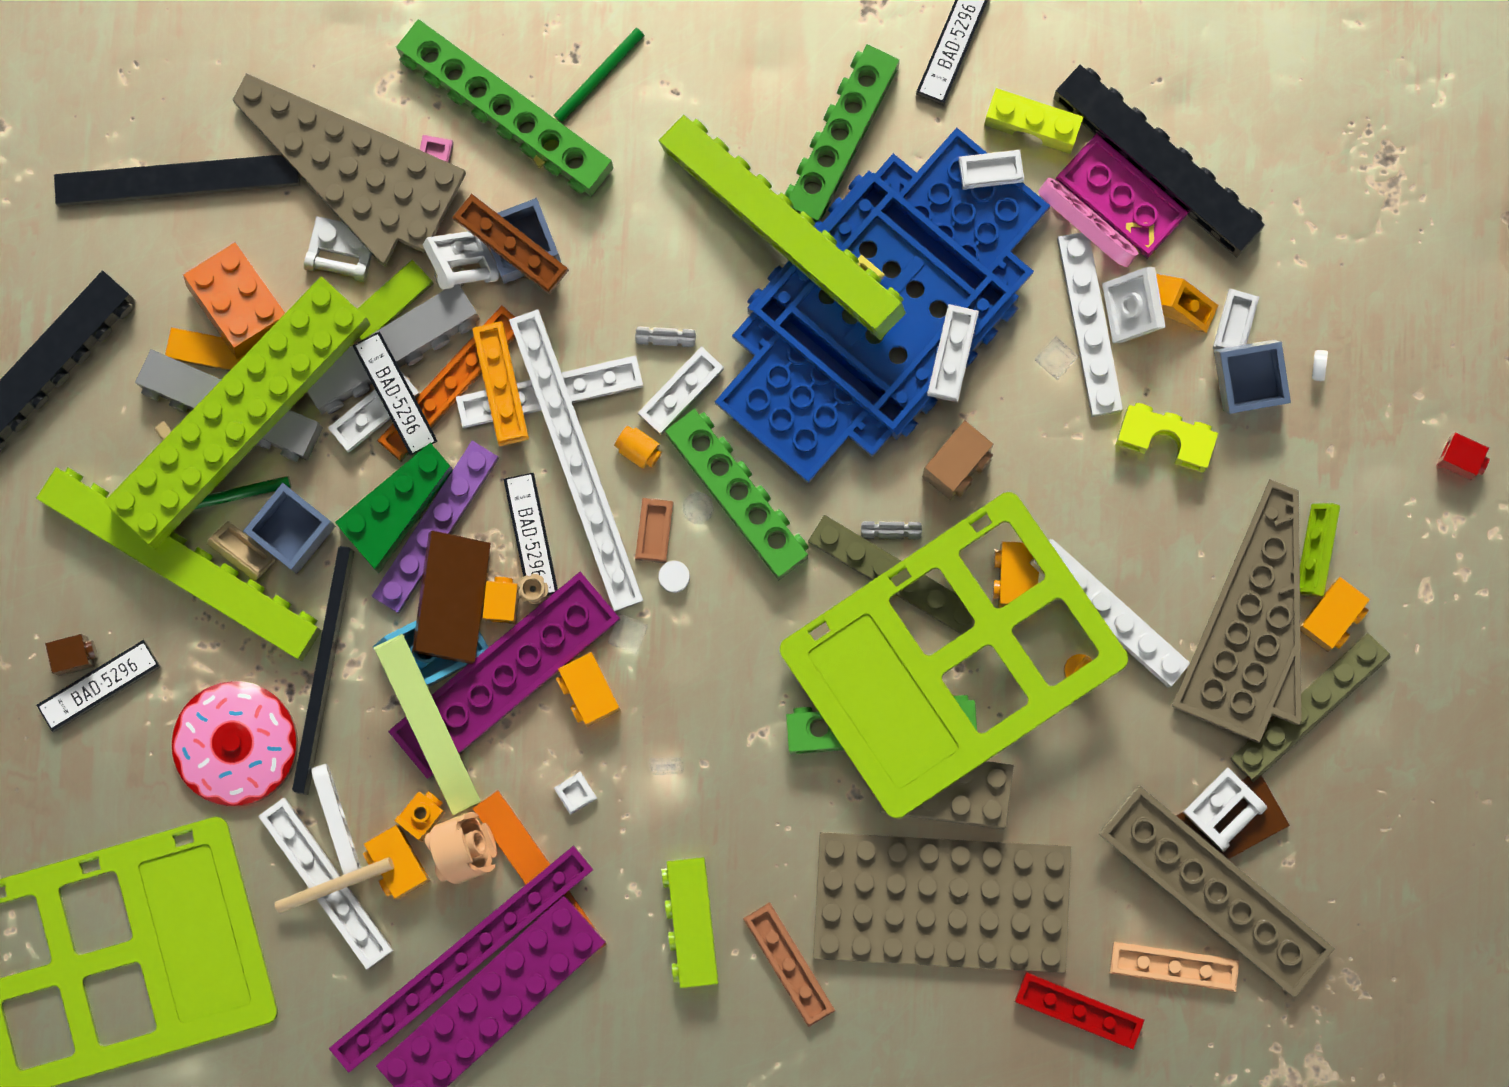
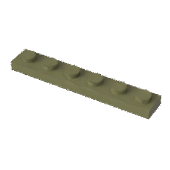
(873, 561)
(1316, 704)

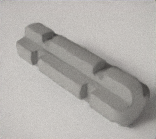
(665, 336)
(891, 530)

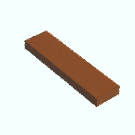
(510, 243)

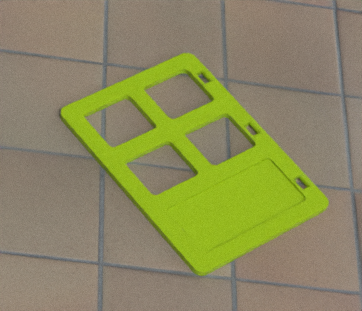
(891, 698)
(187, 934)

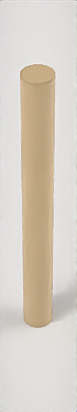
(334, 885)

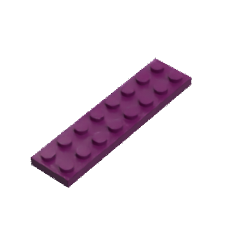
(515, 666)
(494, 999)

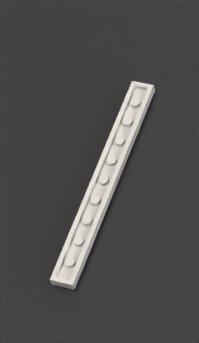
(576, 460)

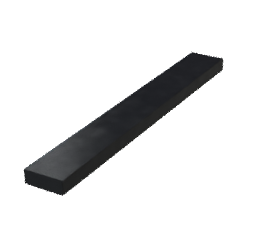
(174, 180)
(323, 670)

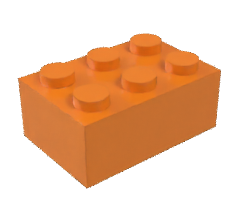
(234, 298)

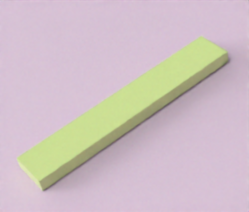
(427, 724)

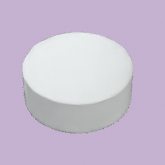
(1319, 365)
(674, 576)

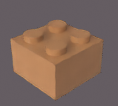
(958, 460)

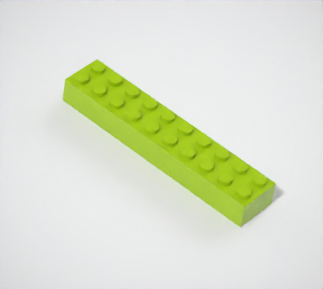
(237, 413)

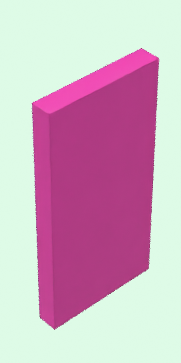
(1121, 195)

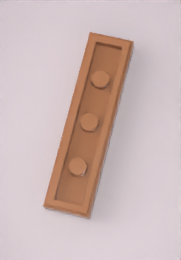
(789, 964)

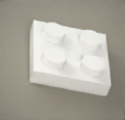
(1133, 305)

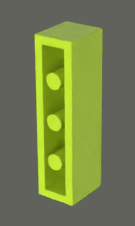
(691, 923)

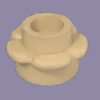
(525, 585)

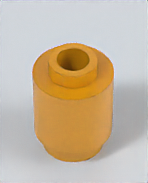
(638, 447)

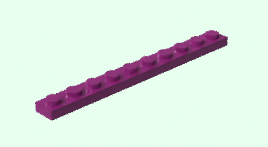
(461, 959)

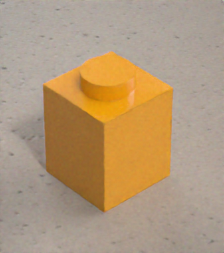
(501, 601)

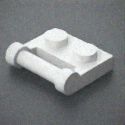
(336, 238)
(460, 250)
(1217, 802)

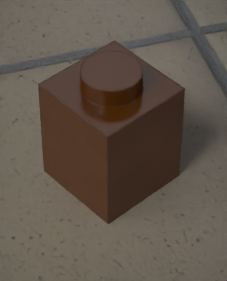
(71, 654)

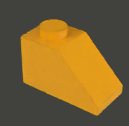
(1185, 303)

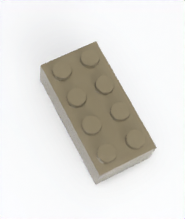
(974, 800)

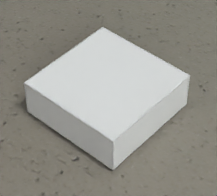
(575, 793)

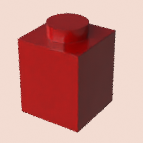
(1464, 456)

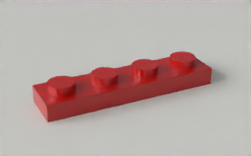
(1079, 1010)

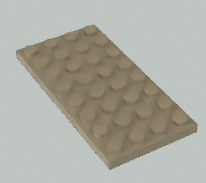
(942, 902)

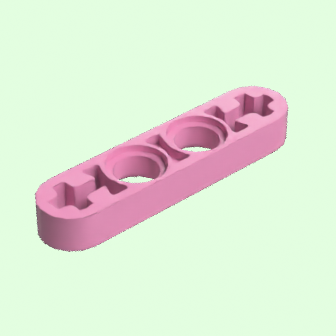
(1088, 222)

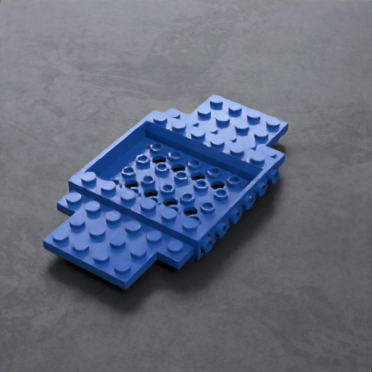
(820, 377)

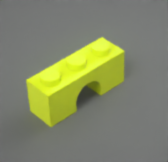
(1016, 113)
(1193, 442)

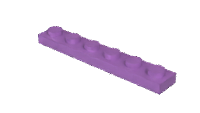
(440, 517)

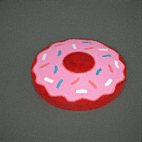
(234, 743)

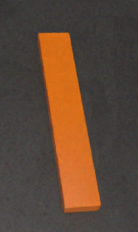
(447, 385)
(516, 841)

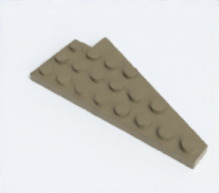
(365, 177)
(1252, 641)

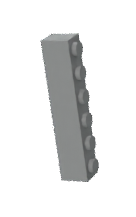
(407, 339)
(188, 386)

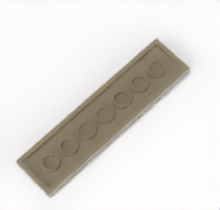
(1216, 891)

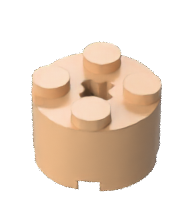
(461, 848)

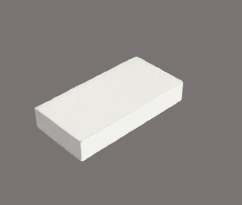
(991, 169)
(1236, 319)

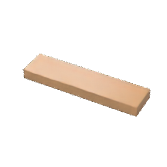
(1174, 966)

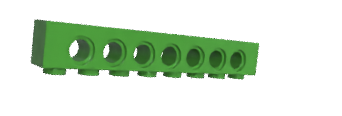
(423, 40)

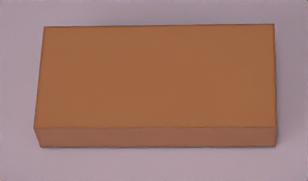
(654, 530)

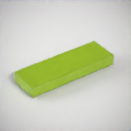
(394, 297)
(1318, 548)

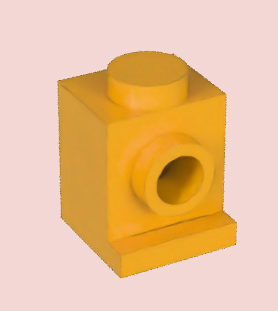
(416, 826)

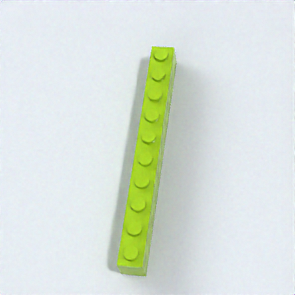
(783, 227)
(183, 566)

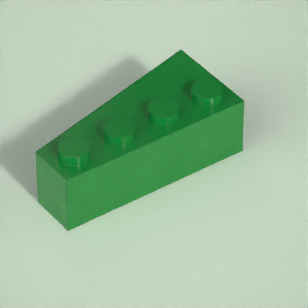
(395, 506)

